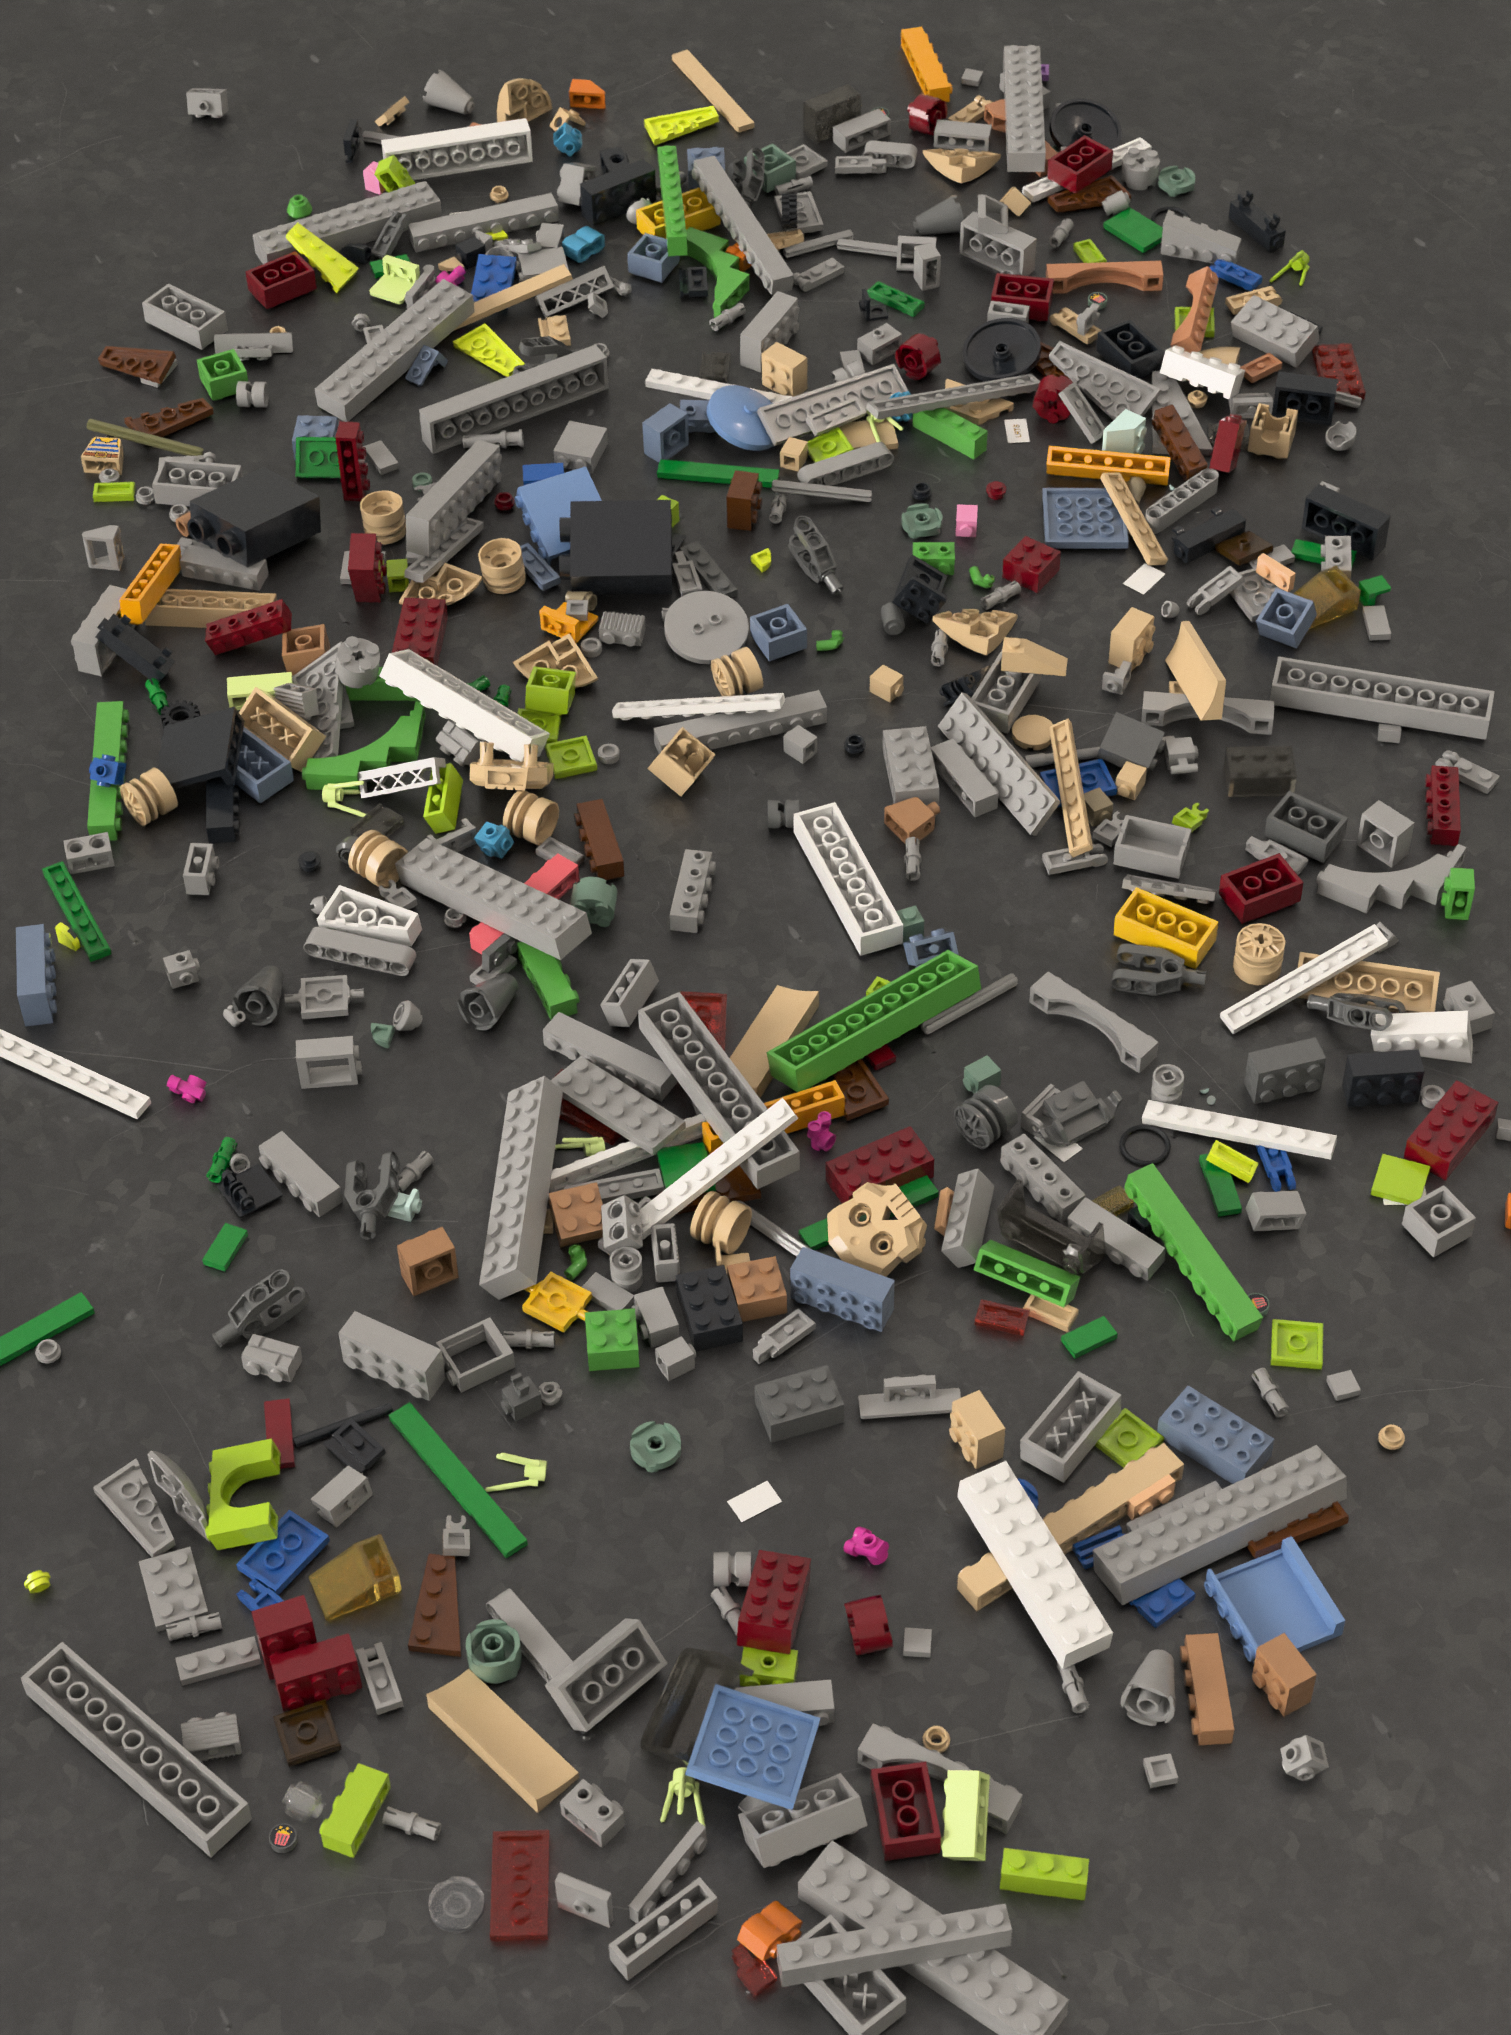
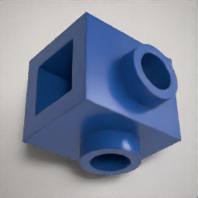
(107, 771)

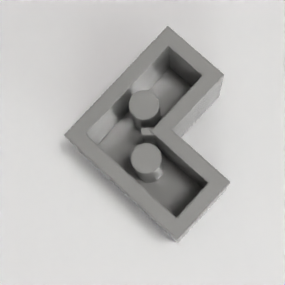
(571, 177)

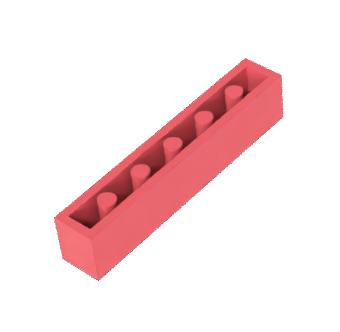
(553, 879)

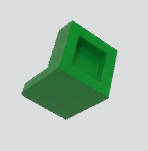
(1371, 588)

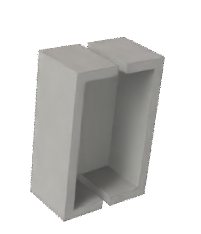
(1152, 846)

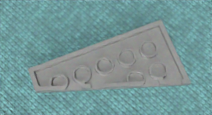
(1104, 384)
(1172, 394)
(322, 676)

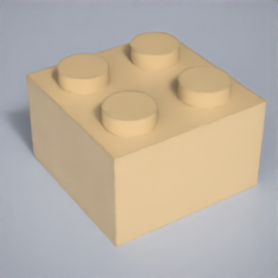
(784, 370)
(1131, 638)
(977, 1429)

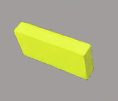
(1232, 1161)

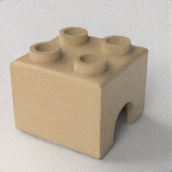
(1271, 434)
(681, 761)

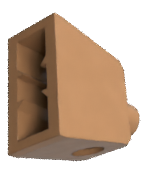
(911, 818)

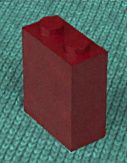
(1228, 443)

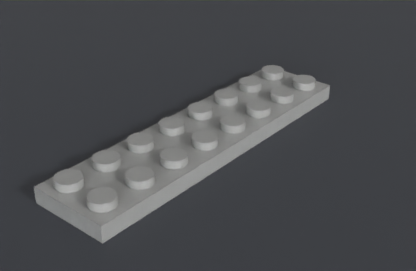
(788, 416)
(1004, 767)

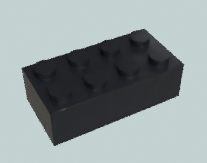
(616, 191)
(1338, 515)

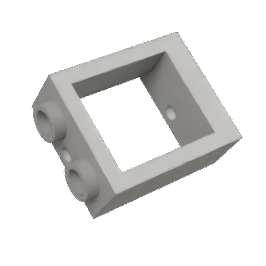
(328, 1049)
(467, 1338)

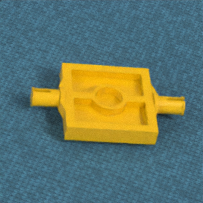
(557, 1301)

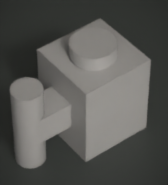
(1180, 755)

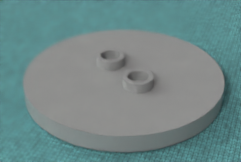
(705, 626)

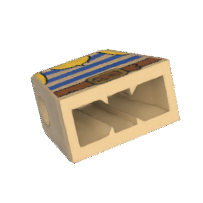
(103, 454)

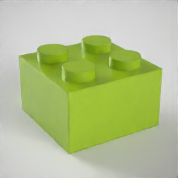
(550, 690)

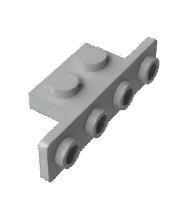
(254, 344)
(908, 1397)

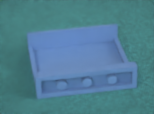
(547, 502)
(1274, 1598)

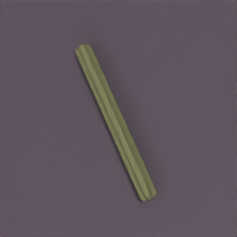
(144, 438)

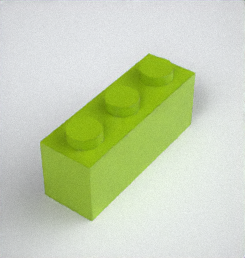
(444, 800)
(355, 1810)
(1044, 1874)

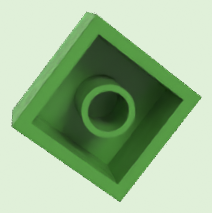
(221, 373)
(612, 1339)

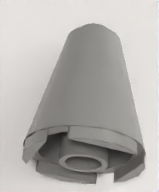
(447, 94)
(1152, 1690)

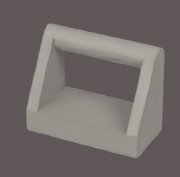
(987, 225)
(907, 243)
(1247, 403)
(112, 537)

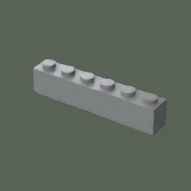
(611, 1055)

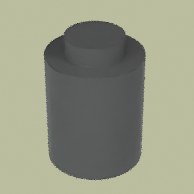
(892, 619)

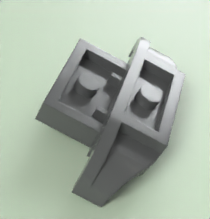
(1077, 1114)

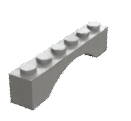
(1249, 714)
(1059, 998)
(886, 1749)

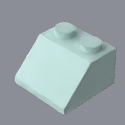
(1125, 434)

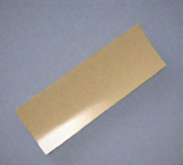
(201, 607)
(1197, 673)
(1411, 986)
(779, 1020)
(502, 1739)

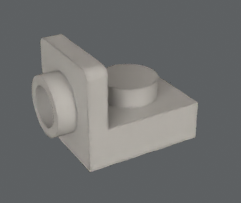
(1119, 680)

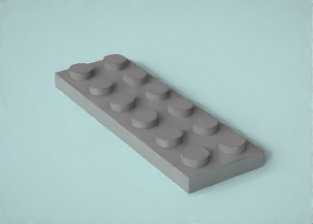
(618, 1105)

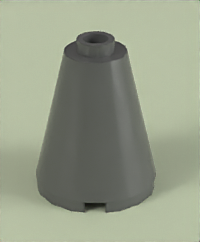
(940, 219)
(260, 996)
(487, 1000)

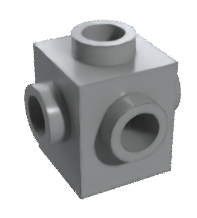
(181, 969)
(1304, 1758)

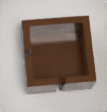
(743, 500)

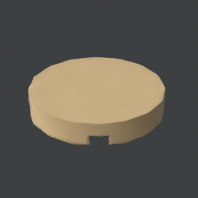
(1032, 732)

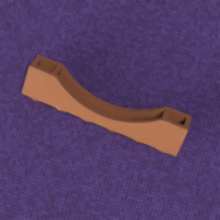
(995, 116)
(1137, 274)
(1191, 333)

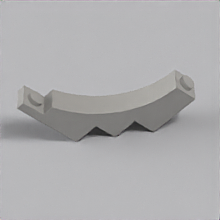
(1394, 888)

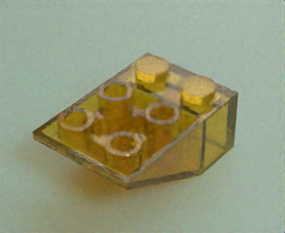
(1332, 595)
(356, 1578)

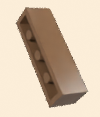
(1208, 1689)

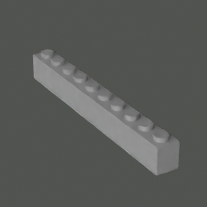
(742, 225)

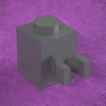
(521, 1397)

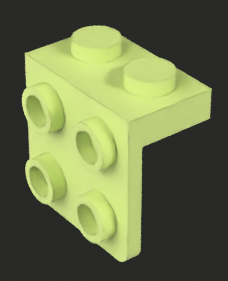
(396, 281)

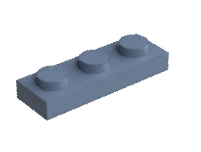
(538, 568)

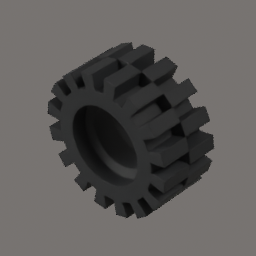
(789, 210)
(178, 711)

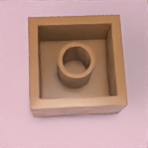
(303, 647)
(577, 1214)
(427, 1261)
(758, 1288)
(1283, 1675)

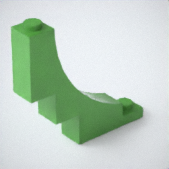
(711, 252)
(397, 745)

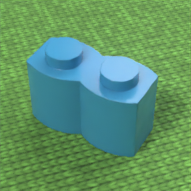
(583, 244)

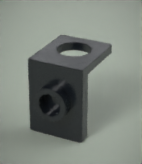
(865, 307)

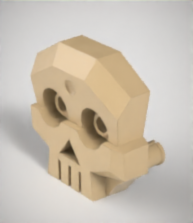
(509, 773)
(861, 1241)

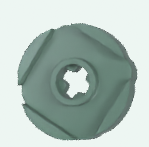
(1176, 180)
(929, 526)
(658, 1458)

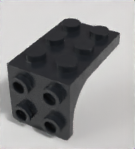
(920, 590)

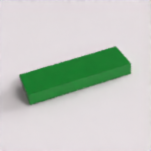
(895, 299)
(1312, 552)
(1220, 1188)

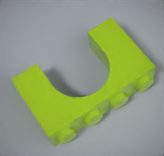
(228, 1471)

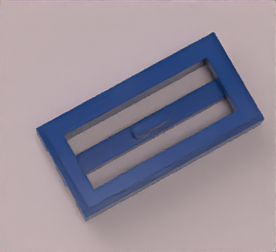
(1085, 1547)

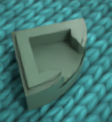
(382, 1034)

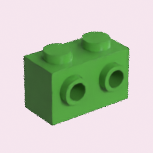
(936, 554)
(1458, 894)

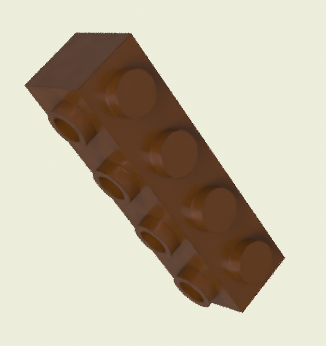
(1178, 442)
(599, 840)

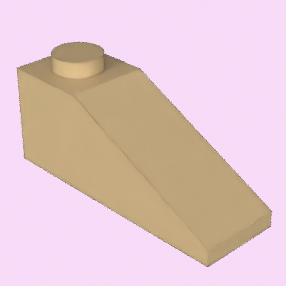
(1029, 657)

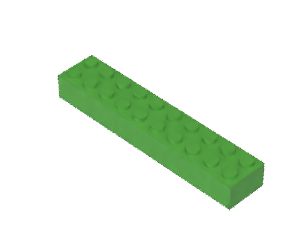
(873, 1021)

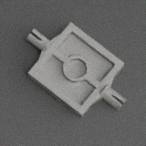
(324, 996)

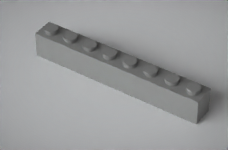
(462, 226)
(730, 729)
(894, 1945)

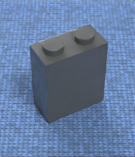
(1131, 742)

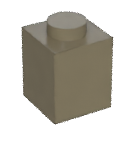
(1098, 806)

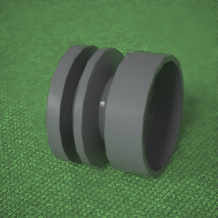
(985, 1116)

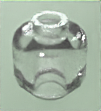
(303, 1802)

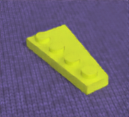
(677, 124)
(328, 261)
(488, 349)

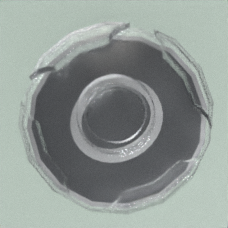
(456, 1904)

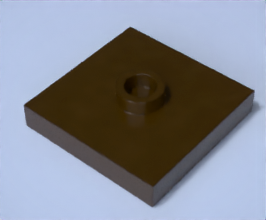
(1244, 548)
(307, 1732)

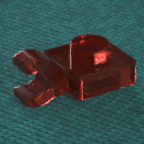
(754, 1972)

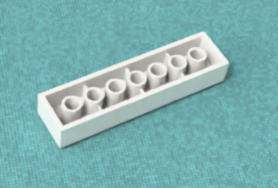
(462, 149)
(462, 704)
(848, 879)
(1034, 1565)

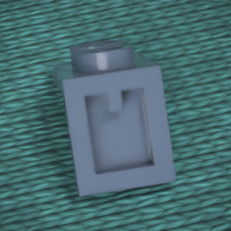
(423, 364)

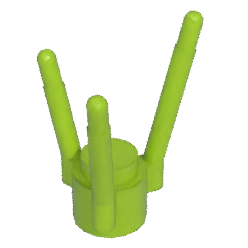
(1298, 262)

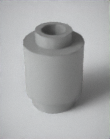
(1116, 203)

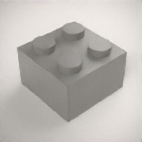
(1385, 833)
(1438, 1221)

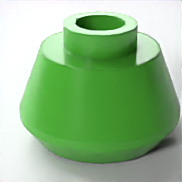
(299, 207)

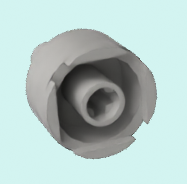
(1140, 168)
(357, 662)

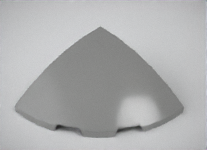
(181, 1489)

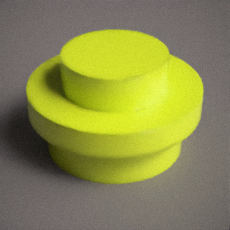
(37, 1581)

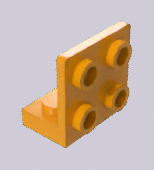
(560, 624)

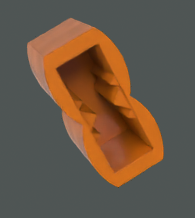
(768, 1928)

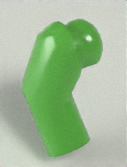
(985, 582)
(832, 643)
(578, 1261)

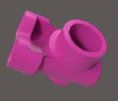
(455, 277)
(191, 1089)
(819, 1132)
(868, 1545)

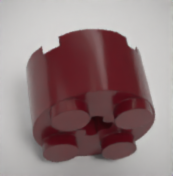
(925, 113)
(918, 356)
(1048, 402)
(868, 1625)

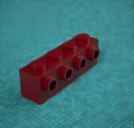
(352, 461)
(248, 627)
(1443, 805)

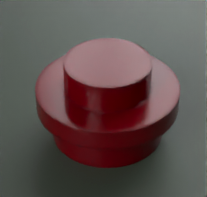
(996, 490)
(504, 501)

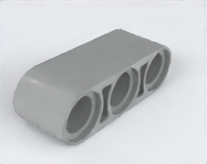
(896, 154)

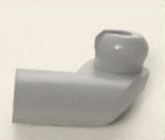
(233, 1017)

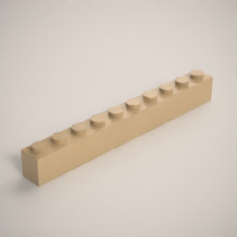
(1077, 1519)

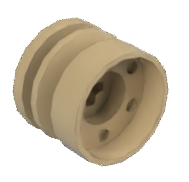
(384, 516)
(502, 566)
(737, 673)
(148, 796)
(531, 817)
(375, 858)
(1259, 954)
(721, 1221)

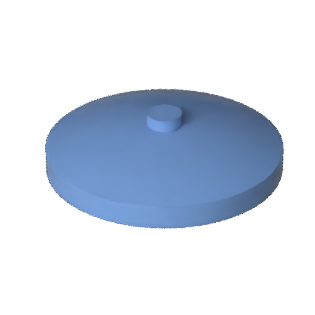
(735, 417)

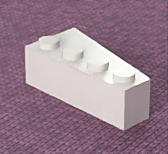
(1202, 371)
(369, 917)
(1435, 1034)

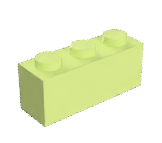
(241, 687)
(965, 1815)

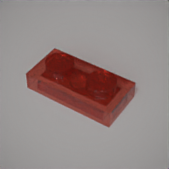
(1002, 1317)

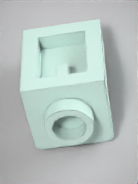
(406, 1206)

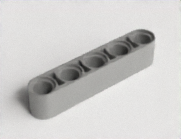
(847, 465)
(1182, 500)
(360, 951)
(535, 1641)

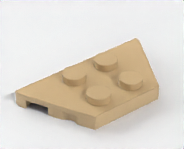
(977, 411)

